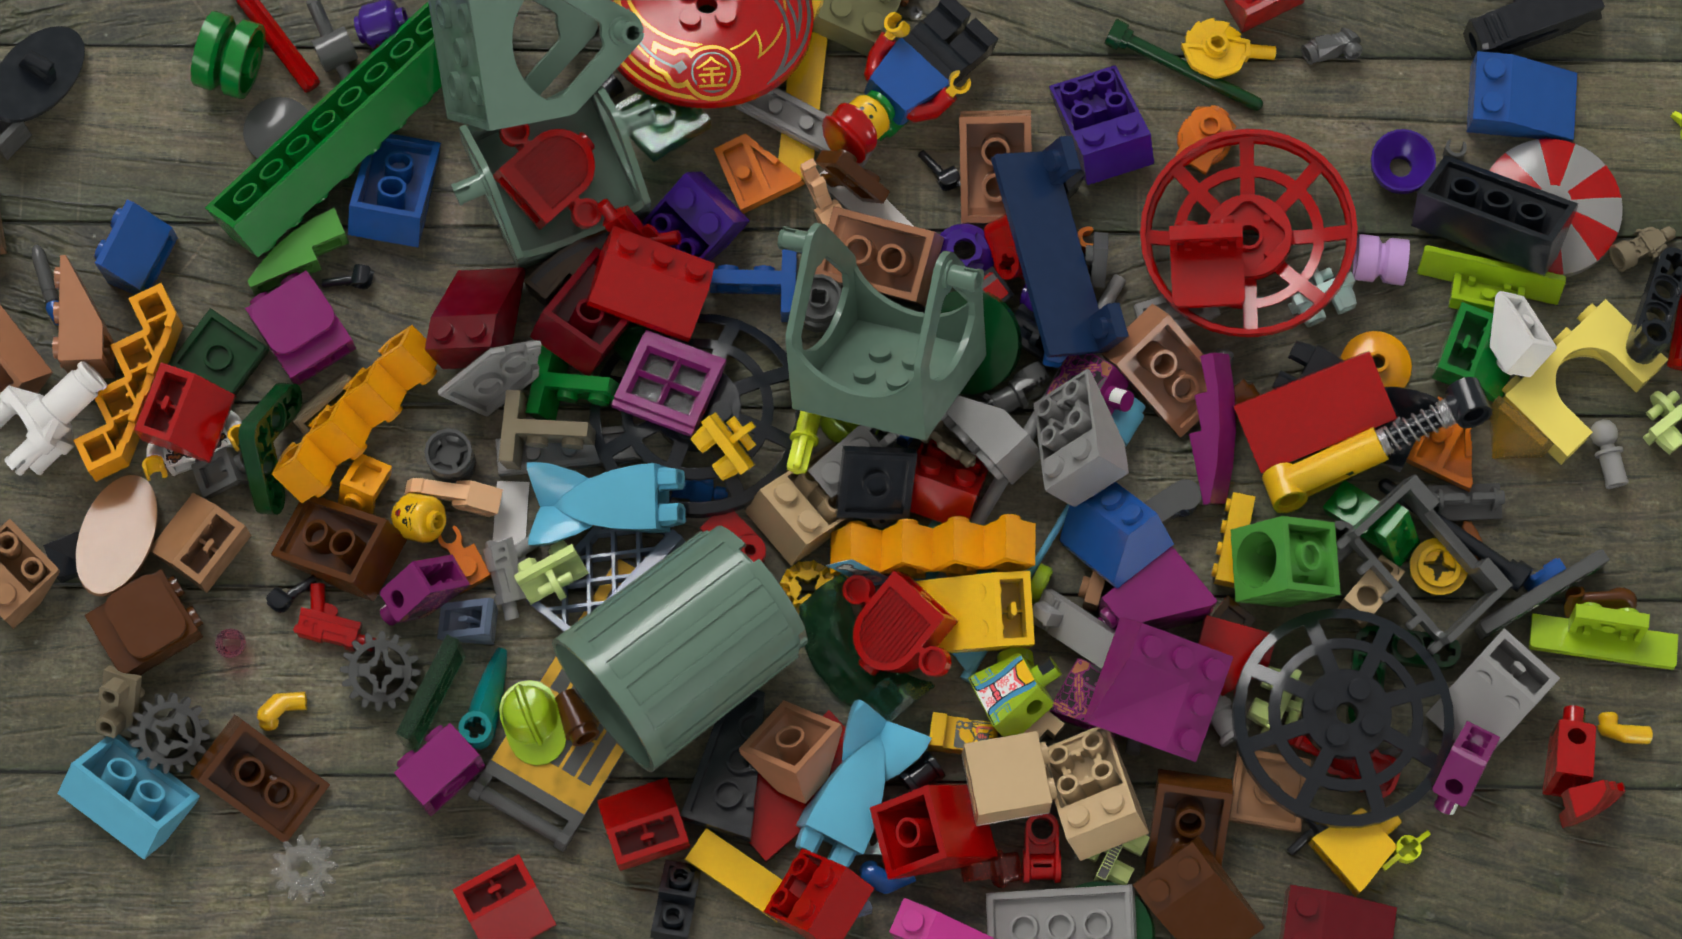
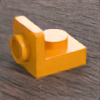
(364, 483)

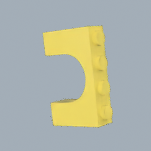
(1598, 336)

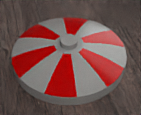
(1576, 176)

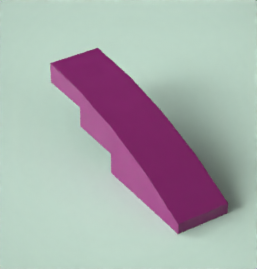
(1215, 442)

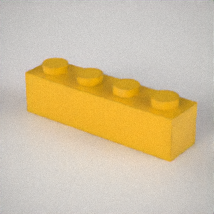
(1239, 514)

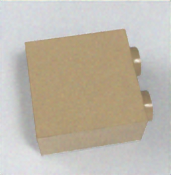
(1008, 778)

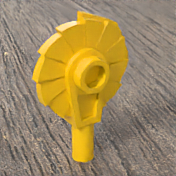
(1219, 50)

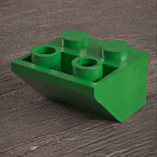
(1468, 352)

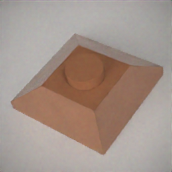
(793, 750)

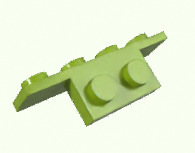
(1479, 279)
(1605, 635)

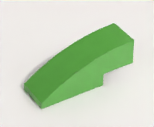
(299, 251)

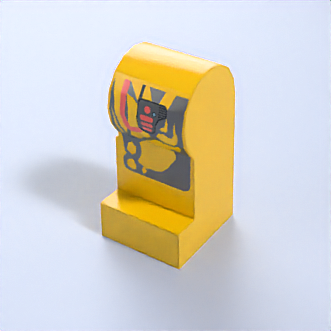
(953, 732)

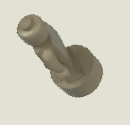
(1648, 242)
(951, 446)

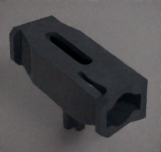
(1528, 24)

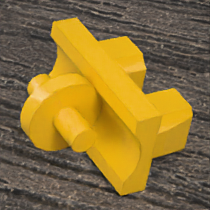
(735, 457)

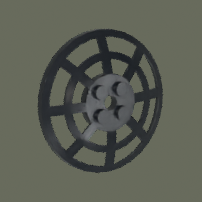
(726, 404)
(1331, 735)

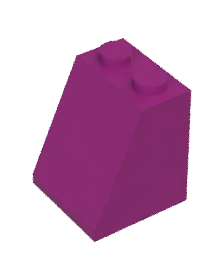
(1159, 595)

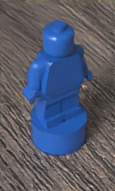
(700, 491)

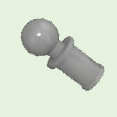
(1604, 436)

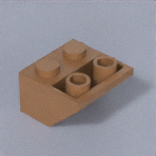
(200, 541)
(24, 574)

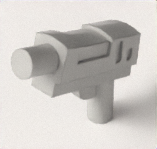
(502, 563)

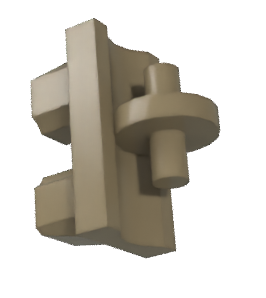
(119, 699)

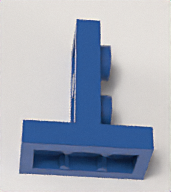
(760, 280)

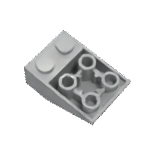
(992, 437)
(1078, 441)
(1497, 688)

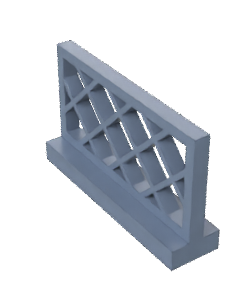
(667, 545)

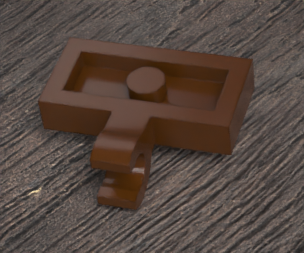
(846, 172)

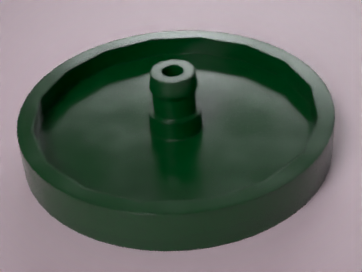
(1002, 342)

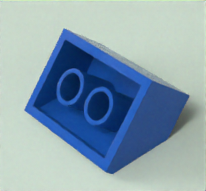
(1114, 534)

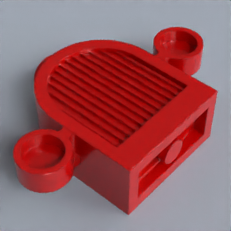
(549, 174)
(899, 626)

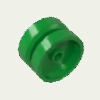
(227, 55)

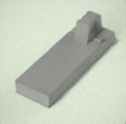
(1073, 626)

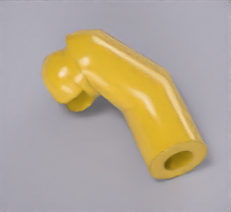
(277, 705)
(1630, 734)

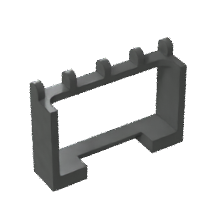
(1483, 572)

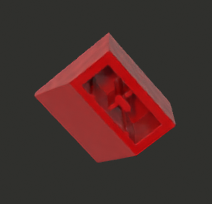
(184, 413)
(944, 485)
(643, 824)
(818, 897)
(505, 903)

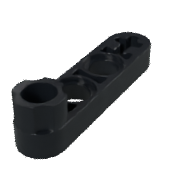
(1639, 344)

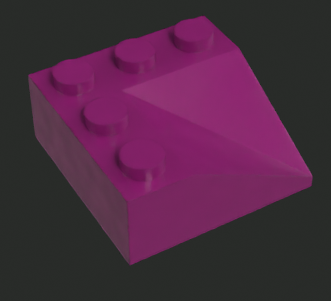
(1158, 688)

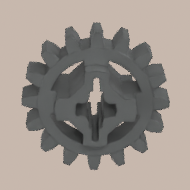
(396, 671)
(178, 717)

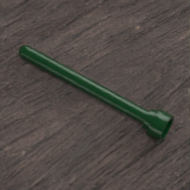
(1122, 37)

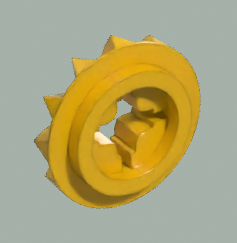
(804, 572)
(1424, 577)

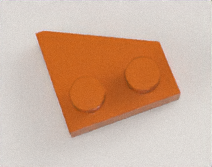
(754, 173)
(1445, 455)

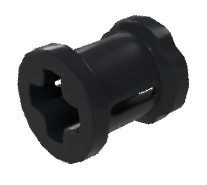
(921, 772)

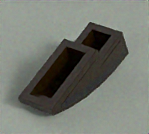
(558, 269)

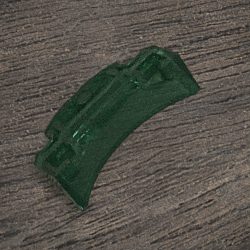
(833, 655)

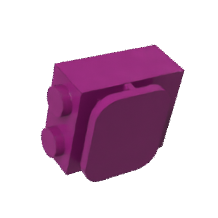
(300, 327)

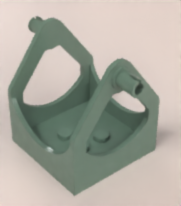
(480, 68)
(615, 175)
(878, 358)

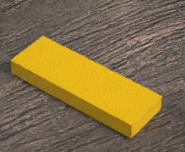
(733, 870)

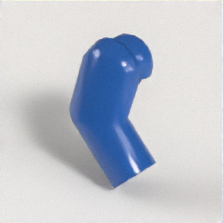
(877, 877)

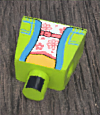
(1015, 692)

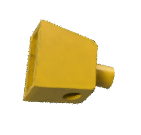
(1356, 852)

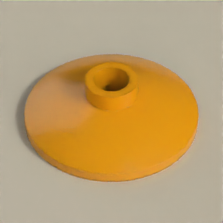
(1393, 353)

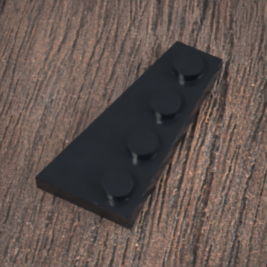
(725, 781)

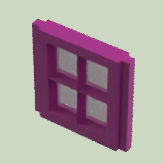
(669, 383)

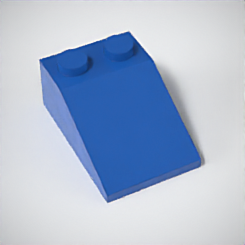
(1520, 98)
(394, 191)

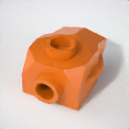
(1201, 124)

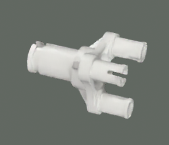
(48, 417)

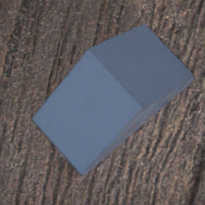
(469, 621)

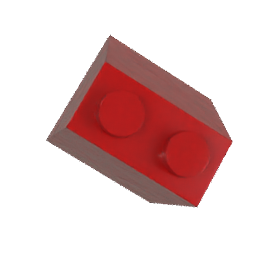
(930, 832)

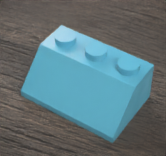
(127, 797)

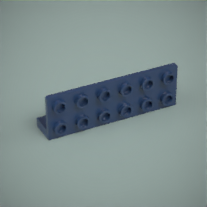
(1052, 252)

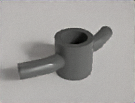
(333, 46)

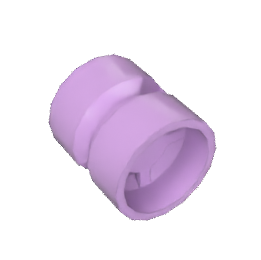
(1381, 259)

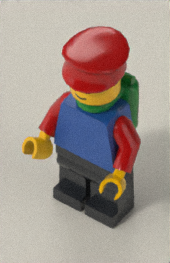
(910, 77)

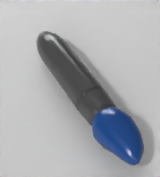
(45, 279)

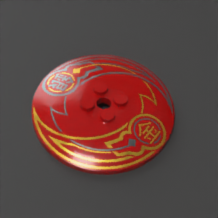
(717, 55)

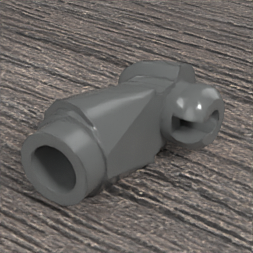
(1332, 46)

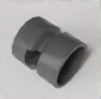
(822, 303)
(450, 456)

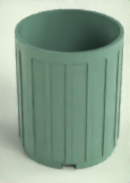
(681, 646)

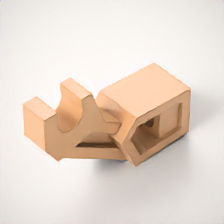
(819, 192)
(464, 494)

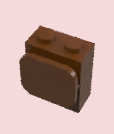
(145, 623)

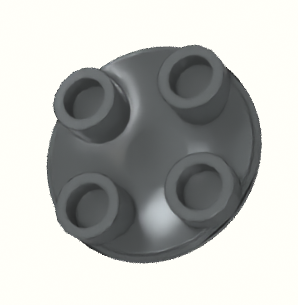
(270, 122)

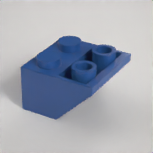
(134, 249)

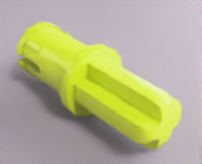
(803, 441)

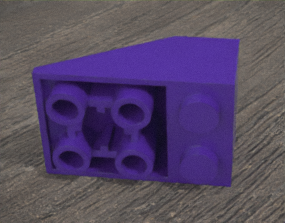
(1103, 124)
(700, 214)

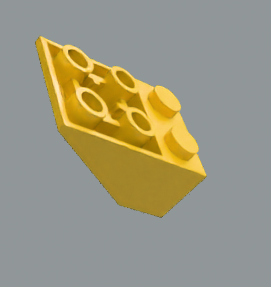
(990, 610)

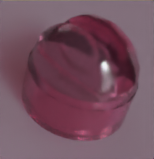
(232, 650)

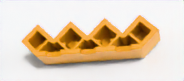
(121, 402)
(343, 428)
(951, 548)

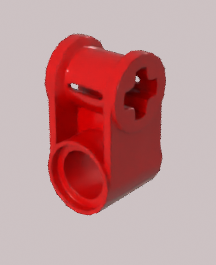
(1003, 248)
(1041, 852)

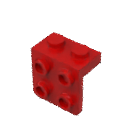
(1207, 264)

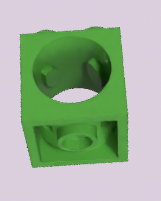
(1285, 561)

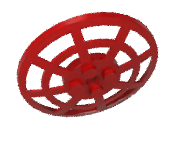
(1264, 218)

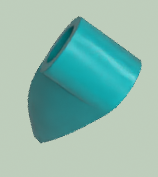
(486, 702)

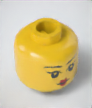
(419, 517)

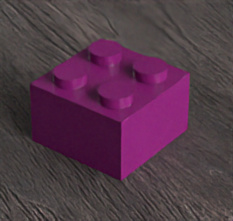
(439, 768)

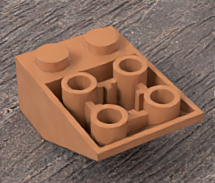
(81, 327)

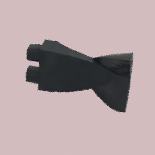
(1402, 399)

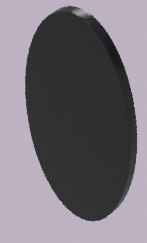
(39, 73)

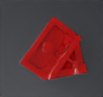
(1234, 641)

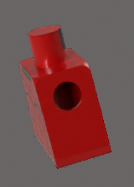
(1570, 752)

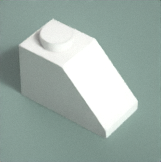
(1518, 336)

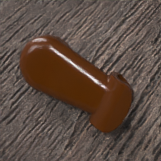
(1613, 599)

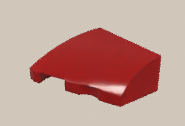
(1588, 801)

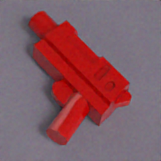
(626, 219)
(323, 624)

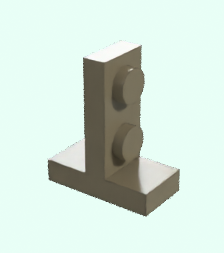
(536, 433)

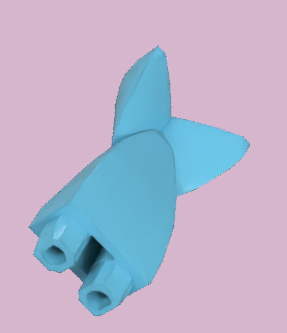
(619, 499)
(870, 756)

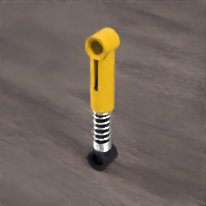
(1292, 484)

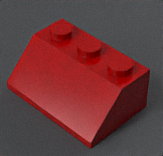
(650, 283)

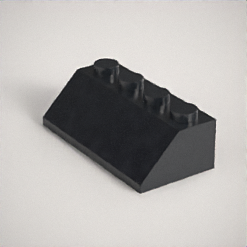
(1493, 214)

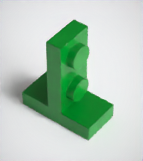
(556, 386)
(1391, 532)

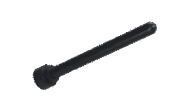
(1514, 571)

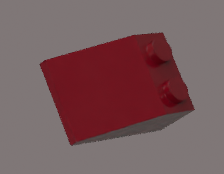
(475, 315)
(576, 330)
(1332, 915)

